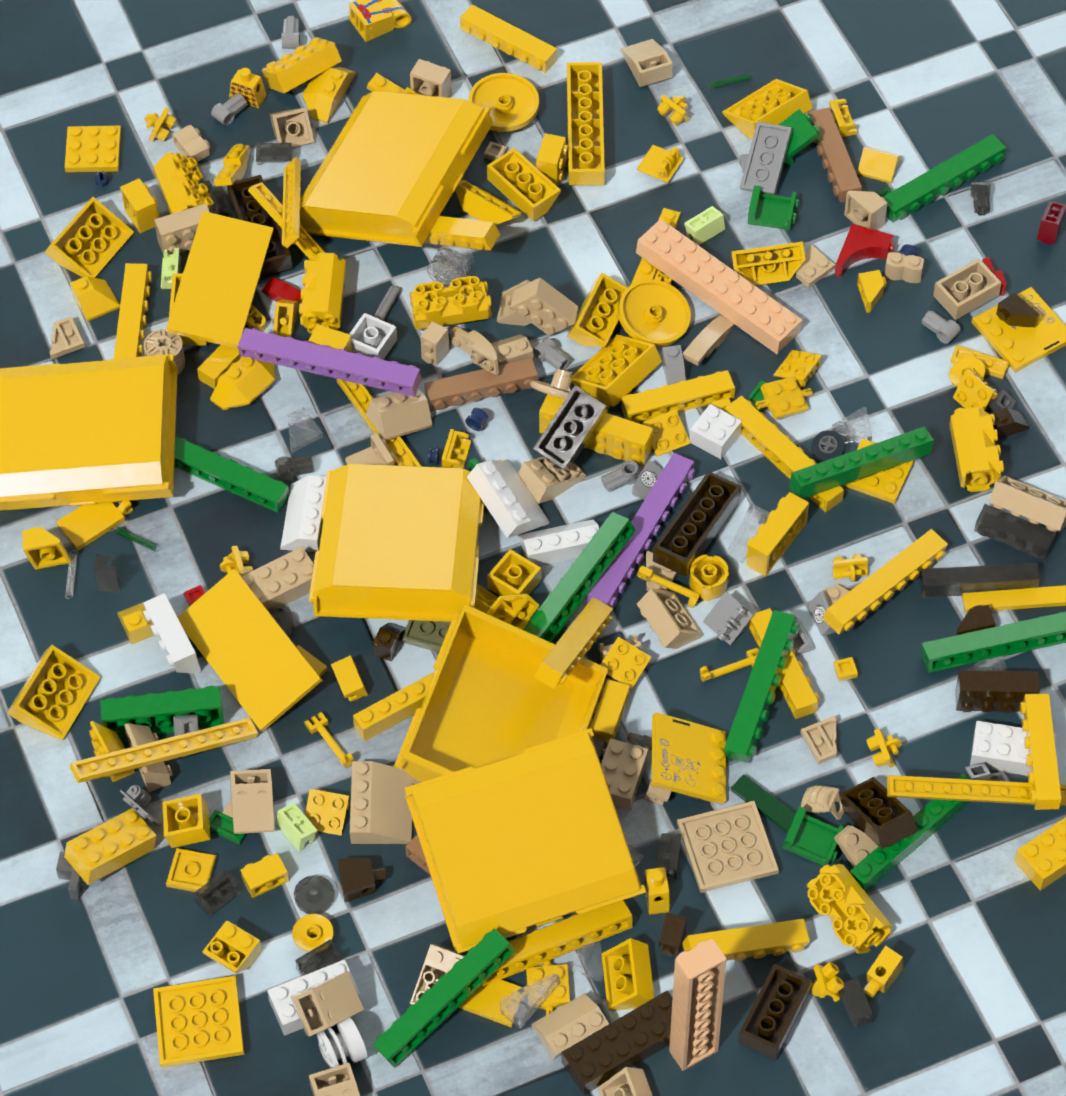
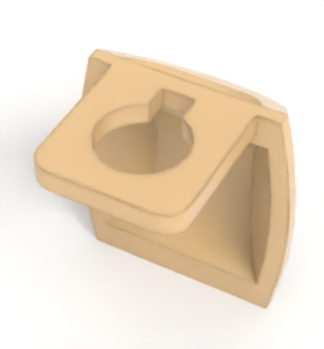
(822, 799)

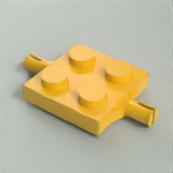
(784, 398)
(561, 994)

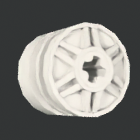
(343, 1044)

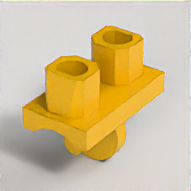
(676, 107)
(164, 119)
(235, 561)
(850, 567)
(879, 741)
(827, 982)

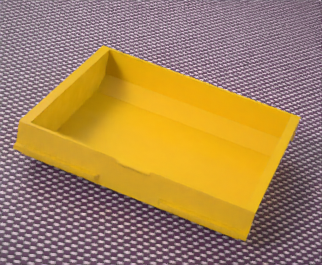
(393, 168)
(87, 432)
(397, 543)
(489, 703)
(523, 840)

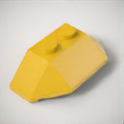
(326, 92)
(483, 205)
(769, 263)
(243, 383)
(513, 609)

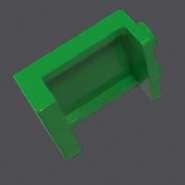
(802, 133)
(772, 210)
(811, 838)

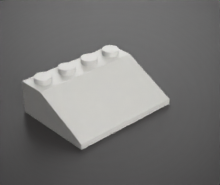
(507, 497)

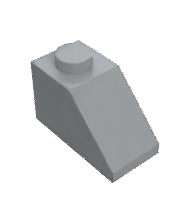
(673, 364)

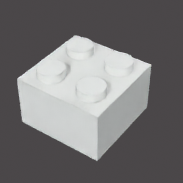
(373, 337)
(715, 431)

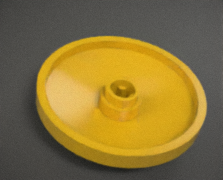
(510, 98)
(654, 312)

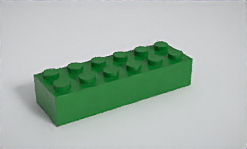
(160, 708)

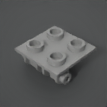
(728, 618)
(139, 799)

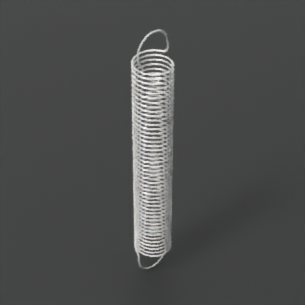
(69, 574)

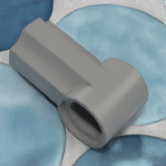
(290, 35)
(226, 112)
(944, 329)
(548, 351)
(620, 476)

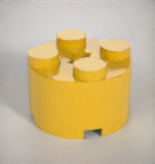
(709, 577)

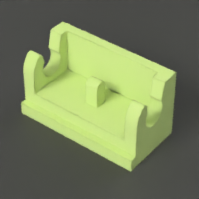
(705, 225)
(170, 265)
(295, 826)

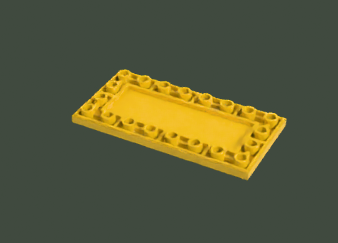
(219, 279)
(248, 650)

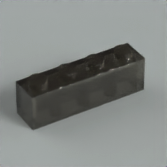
(1014, 531)

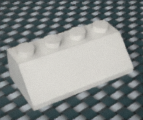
(303, 514)
(558, 542)
(171, 635)

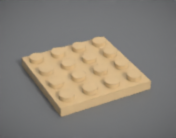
(727, 846)

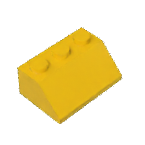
(627, 975)

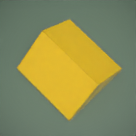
(878, 164)

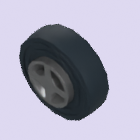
(825, 441)

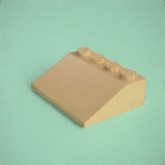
(379, 804)

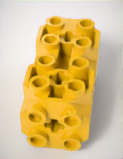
(179, 183)
(322, 292)
(459, 303)
(975, 448)
(850, 909)

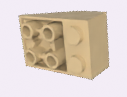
(648, 62)
(548, 480)
(252, 801)
(437, 963)
(327, 1003)
(334, 1082)

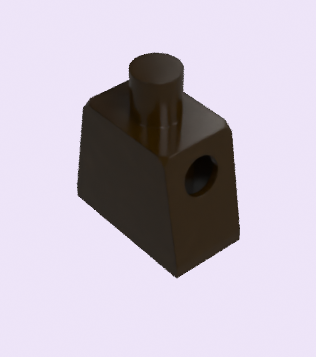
(358, 877)

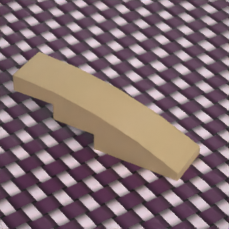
(708, 340)

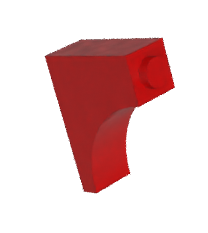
(863, 244)

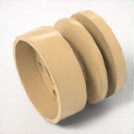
(165, 343)

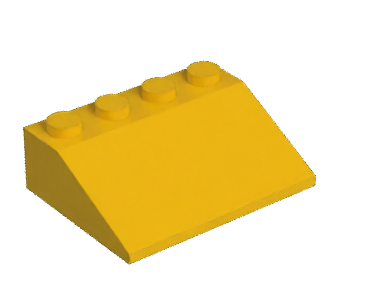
(768, 105)
(89, 240)
(617, 369)
(54, 693)

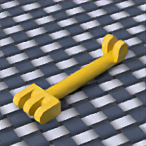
(646, 574)
(750, 660)
(345, 760)

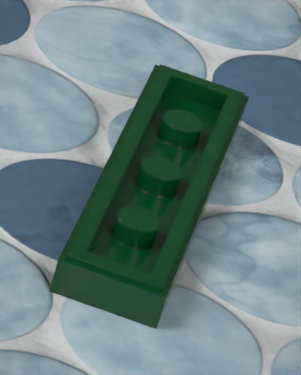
(765, 802)

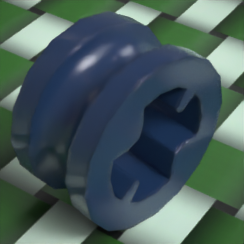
(433, 455)

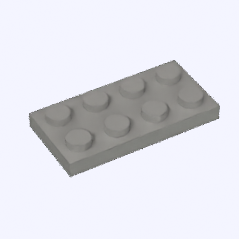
(766, 157)

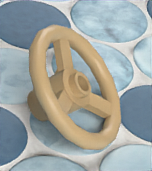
(559, 386)

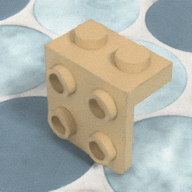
(374, 455)

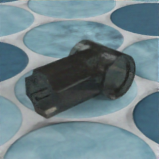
(980, 193)
(288, 467)

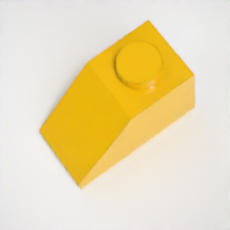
(871, 288)
(285, 317)

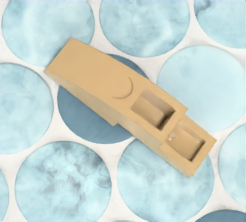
(478, 347)

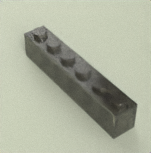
(959, 580)

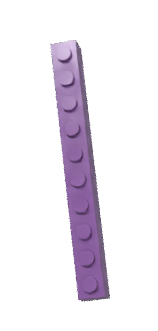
(330, 362)
(647, 524)

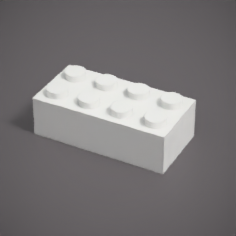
(1000, 748)
(280, 996)

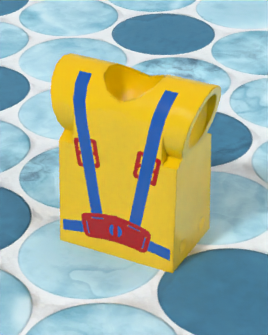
(377, 17)

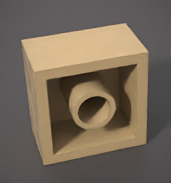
(430, 79)

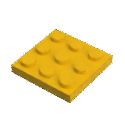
(93, 148)
(884, 484)

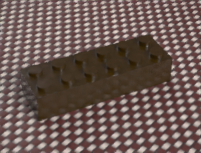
(250, 210)
(697, 523)
(620, 1044)

